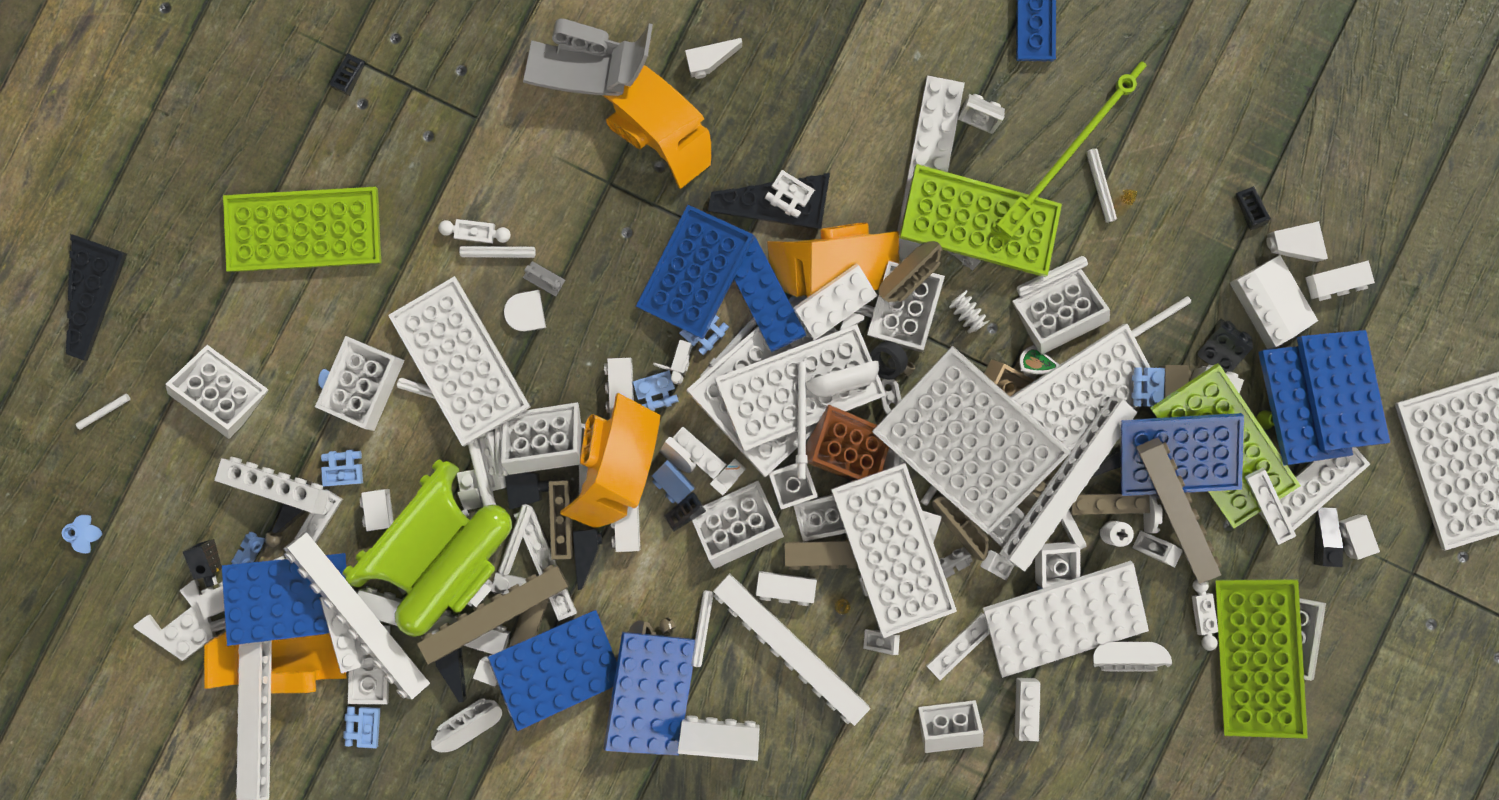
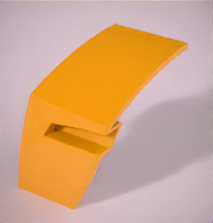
(661, 117)
(811, 264)
(617, 463)
(294, 663)

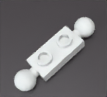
(474, 231)
(1205, 615)

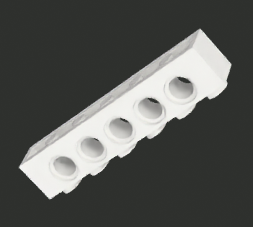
(229, 474)

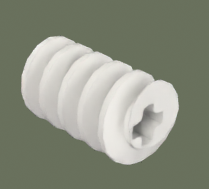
(968, 313)
(1123, 531)

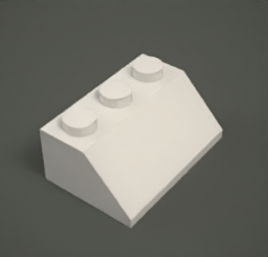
(950, 726)

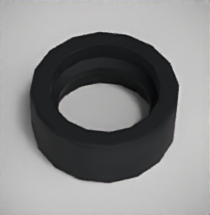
(897, 354)

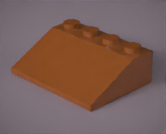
(846, 445)

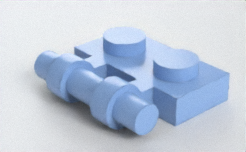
(707, 344)
(656, 385)
(1153, 386)
(345, 474)
(368, 727)

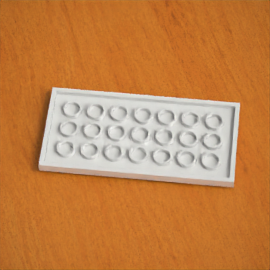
(459, 361)
(1077, 389)
(765, 394)
(893, 550)
(1066, 619)

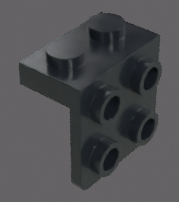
(1226, 346)

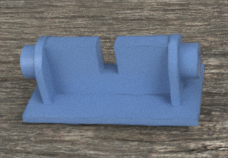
(251, 546)

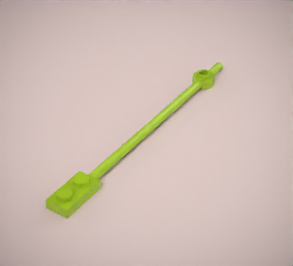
(1022, 207)

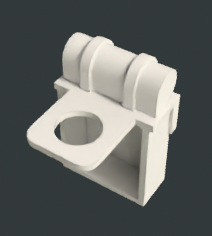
(680, 362)

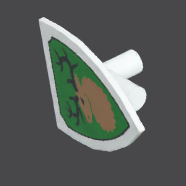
(1034, 363)

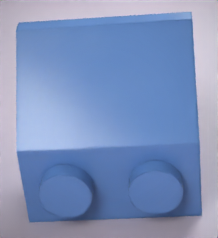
(672, 482)

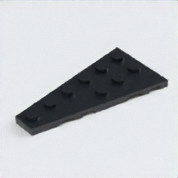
(751, 203)
(90, 288)

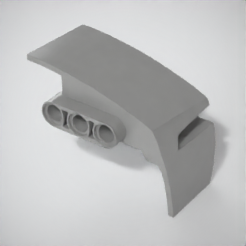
(586, 60)

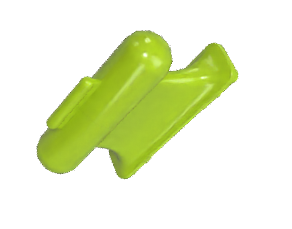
(433, 552)

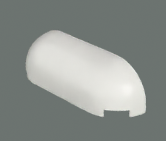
(843, 380)
(1131, 656)
(466, 725)

